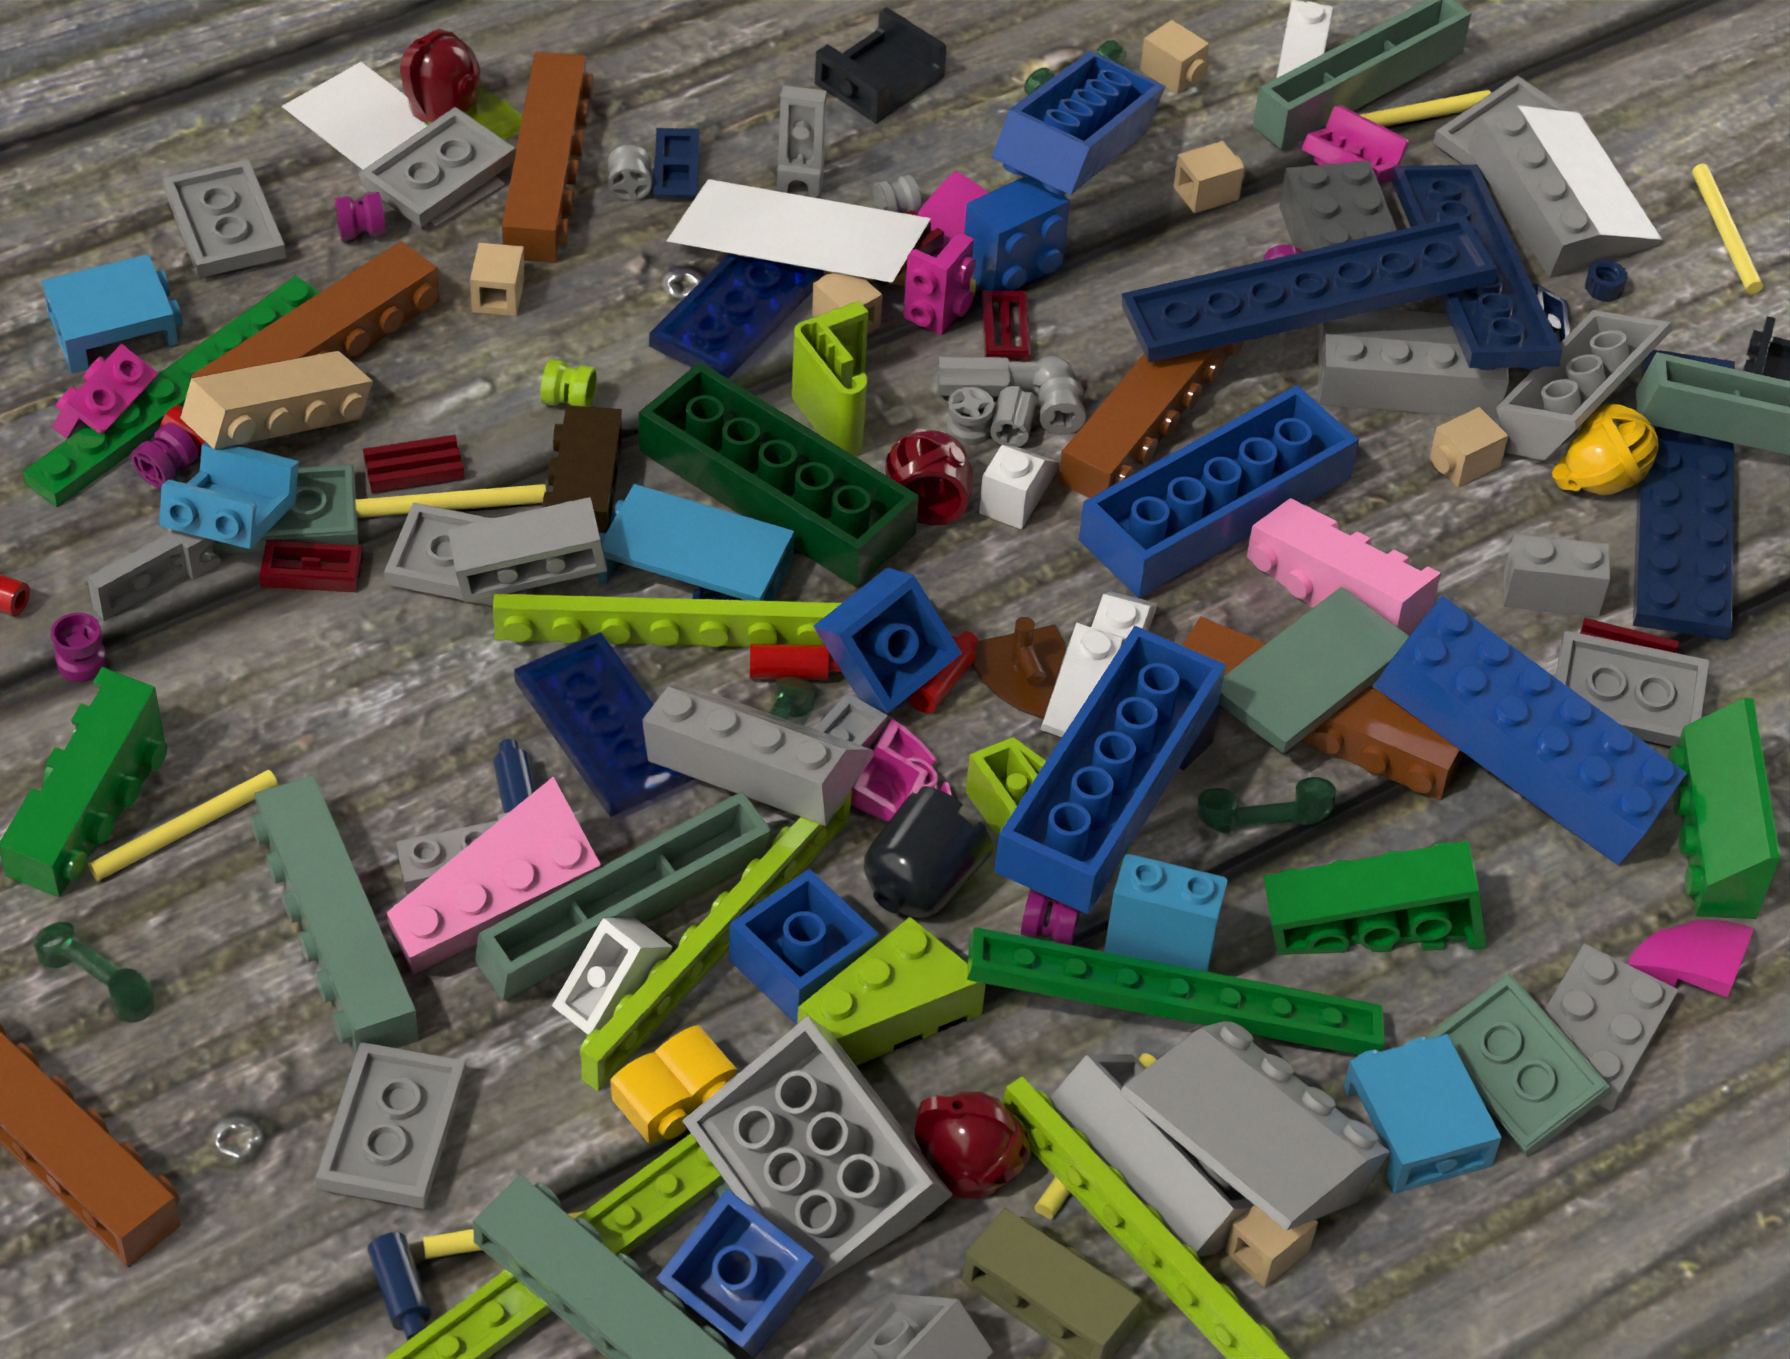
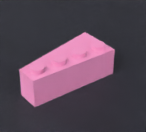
(1316, 559)
(497, 875)

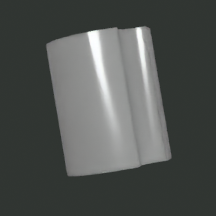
(1013, 416)

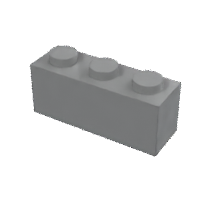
(527, 550)

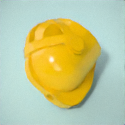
(1600, 454)

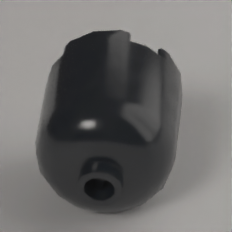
(925, 854)

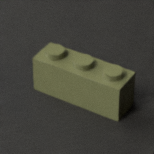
(1051, 1288)

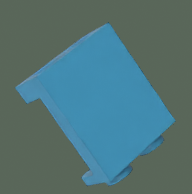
(109, 307)
(232, 496)
(1165, 913)
(1424, 1111)

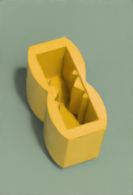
(671, 1083)

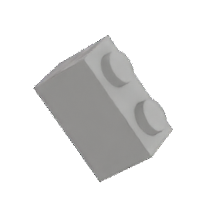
(1556, 575)

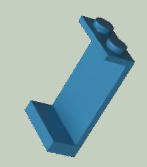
(697, 545)

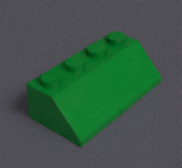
(1725, 813)

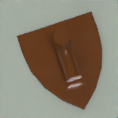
(1022, 665)

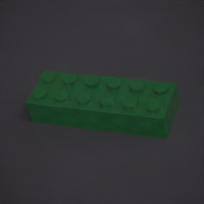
(778, 473)

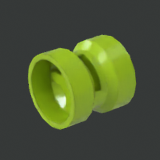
(568, 384)

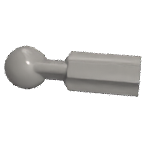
(996, 373)

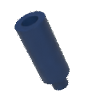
(513, 774)
(400, 1283)

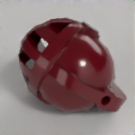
(439, 75)
(936, 470)
(972, 1142)

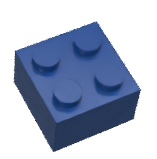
(1017, 234)
(887, 639)
(798, 941)
(741, 1273)

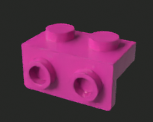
(1356, 139)
(940, 285)
(106, 394)

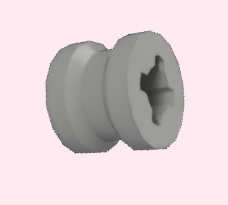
(629, 173)
(897, 196)
(1061, 405)
(970, 415)

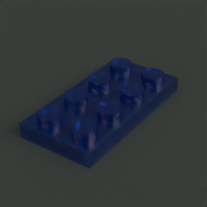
(733, 312)
(597, 720)

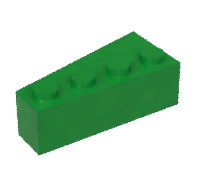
(86, 784)
(1378, 902)

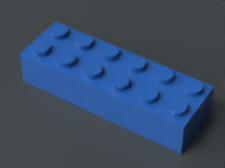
(1077, 123)
(1216, 490)
(1530, 730)
(1109, 769)

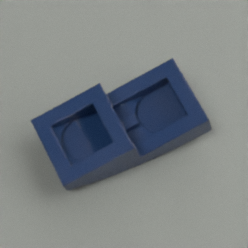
(676, 163)

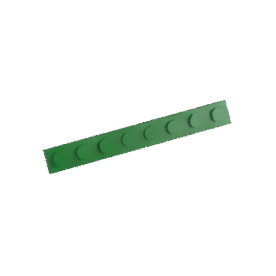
(91, 454)
(1173, 992)

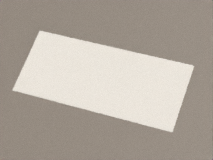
(366, 120)
(799, 230)

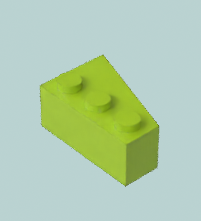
(1000, 779)
(894, 993)

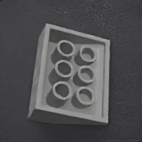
(1559, 188)
(1402, 365)
(1258, 1125)
(817, 1150)

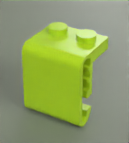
(831, 375)

